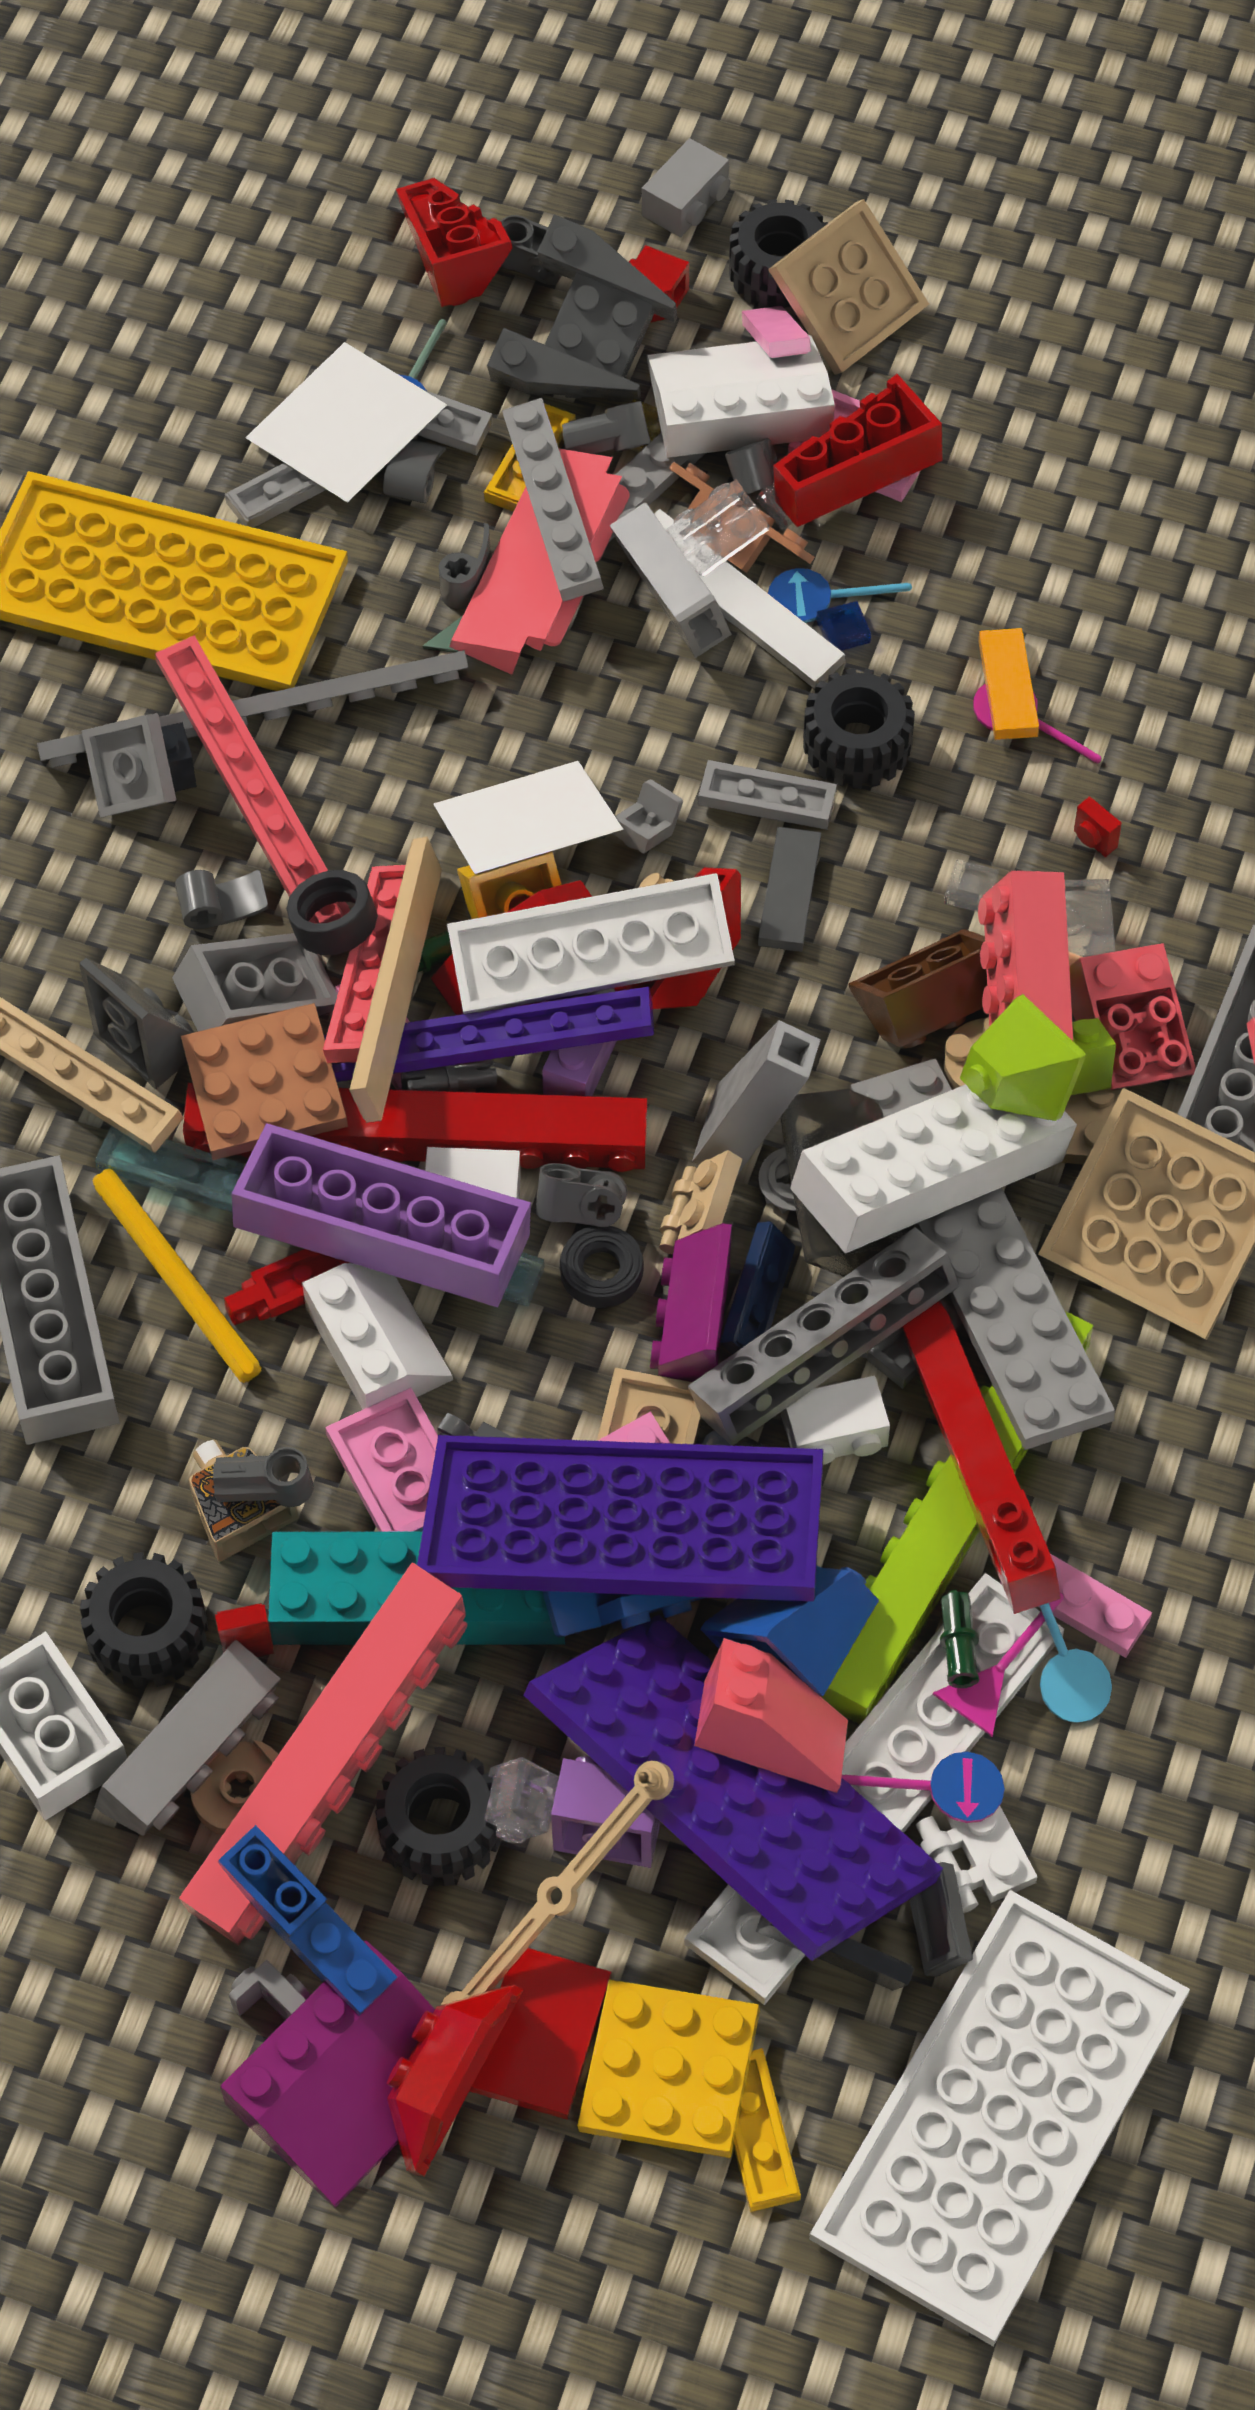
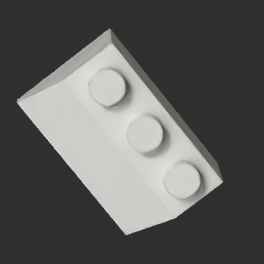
(373, 1333)

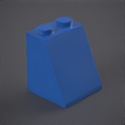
(802, 1635)

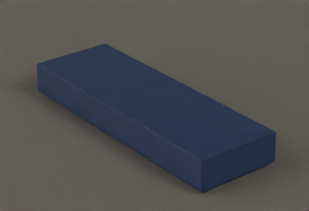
(758, 1287)

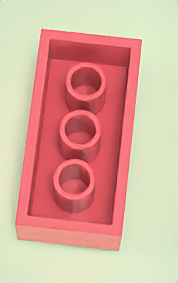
(1027, 945)

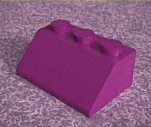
(694, 1305)

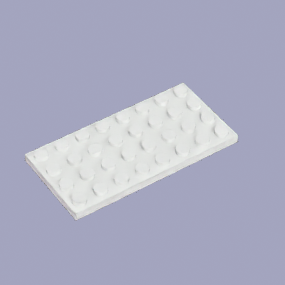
(999, 2117)

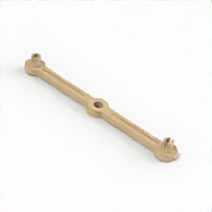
(652, 1782)

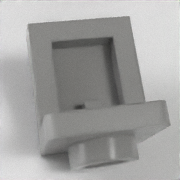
(650, 818)
(267, 1982)

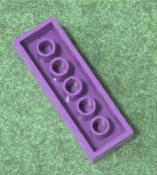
(381, 1214)

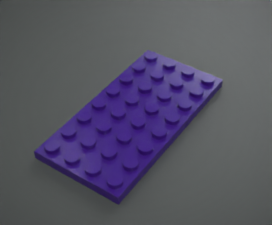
(623, 1517)
(792, 1850)

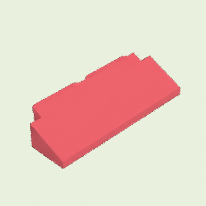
(518, 591)

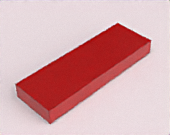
(248, 1627)

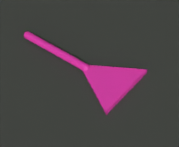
(981, 1701)

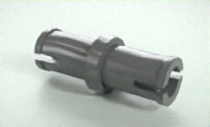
(451, 1077)

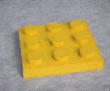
(669, 2068)

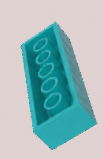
(335, 1583)

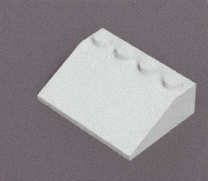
(738, 397)

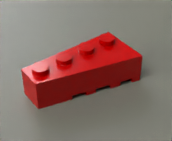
(860, 454)

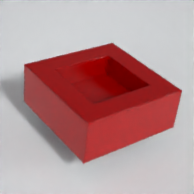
(1097, 827)

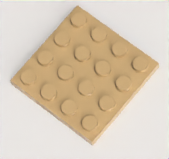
(1160, 1214)

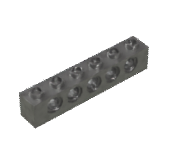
(823, 1336)

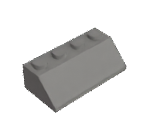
(187, 1740)

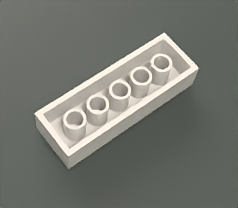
(922, 1164)

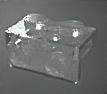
(718, 527)

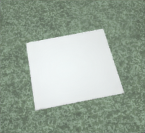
(346, 421)
(527, 817)

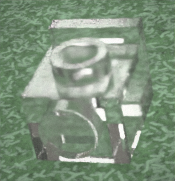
(520, 1800)

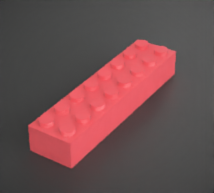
(334, 1741)

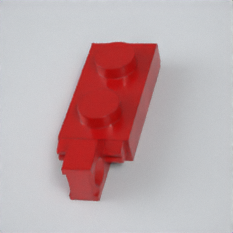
(277, 1286)

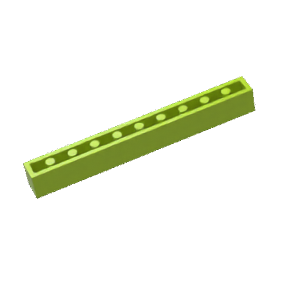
(919, 1571)

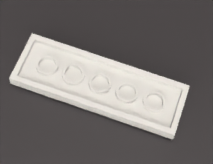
(591, 944)

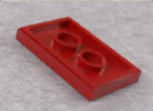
(546, 2035)

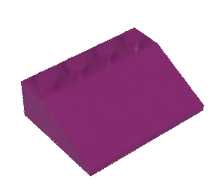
(322, 2084)

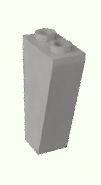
(756, 1093)

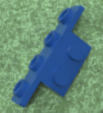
(584, 1611)

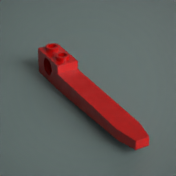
(981, 1462)

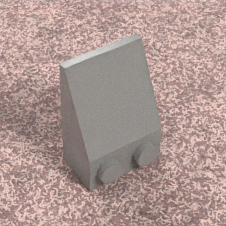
(251, 979)

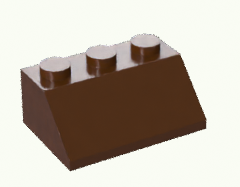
(924, 990)

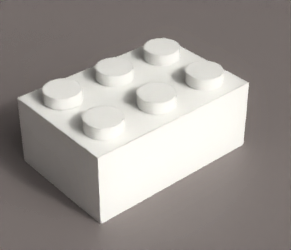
(53, 1728)

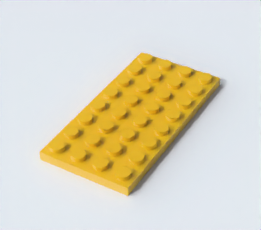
(158, 574)

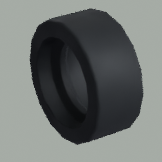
(324, 890)

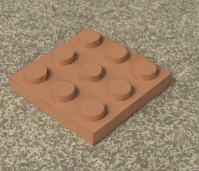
(263, 1074)

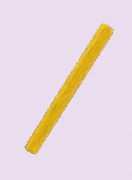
(177, 1276)

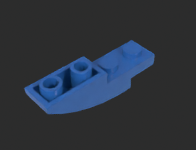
(306, 1920)

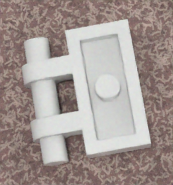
(992, 1851)

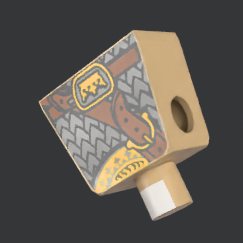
(237, 1523)

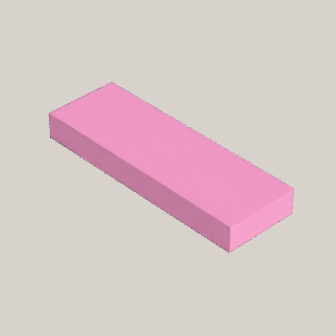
(776, 331)

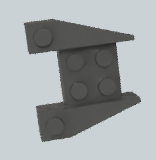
(596, 325)

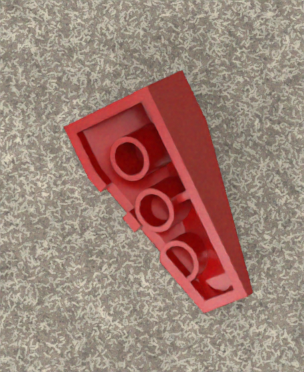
(453, 240)

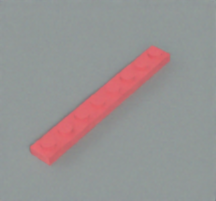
(244, 769)

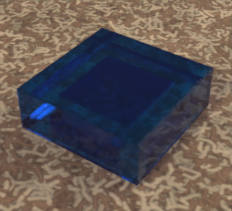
(844, 626)

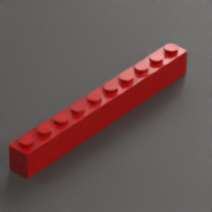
(542, 1127)

